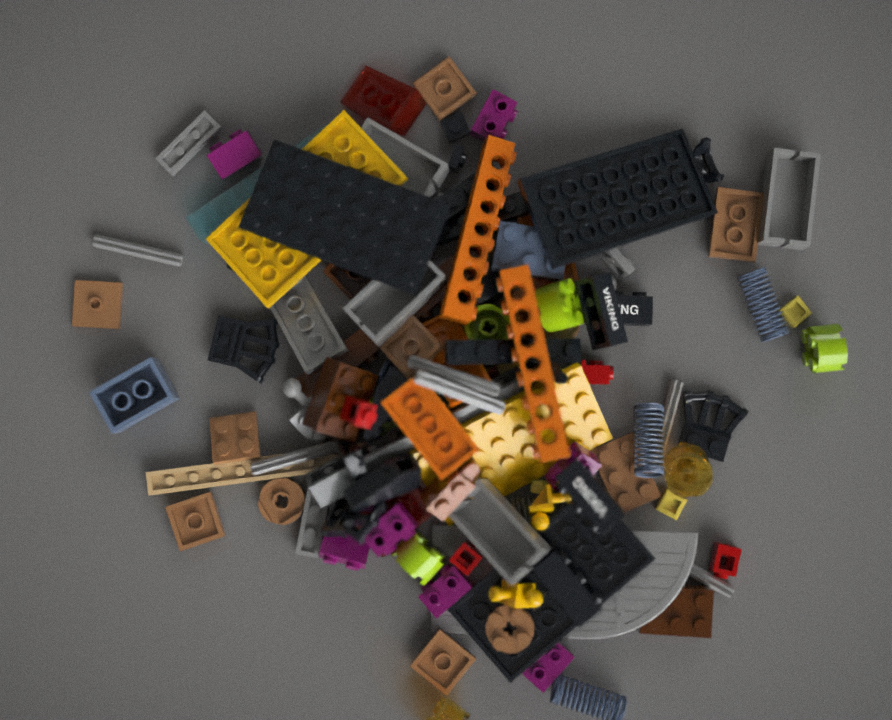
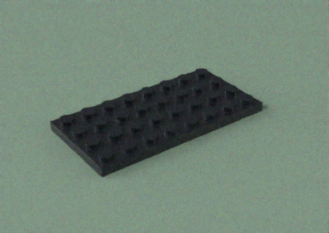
(616, 198)
(345, 217)
(604, 560)

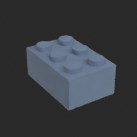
(521, 246)
(134, 395)

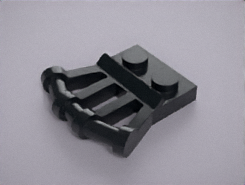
(229, 343)
(710, 439)
(343, 518)

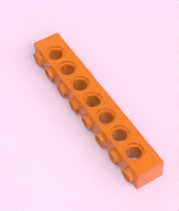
(492, 150)
(521, 278)

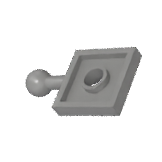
(292, 388)

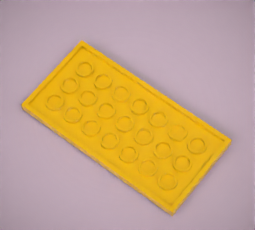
(272, 267)
(505, 441)

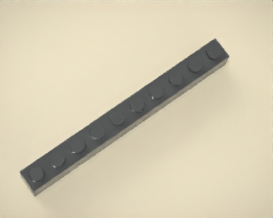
(332, 478)

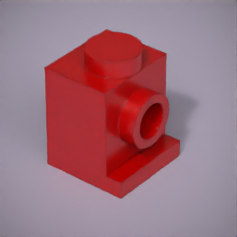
(597, 372)
(364, 415)
(467, 557)
(732, 557)

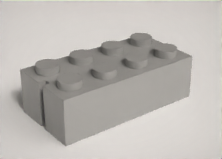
(419, 166)
(789, 198)
(383, 309)
(499, 531)

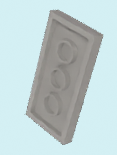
(308, 326)

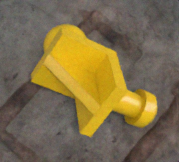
(544, 505)
(516, 595)

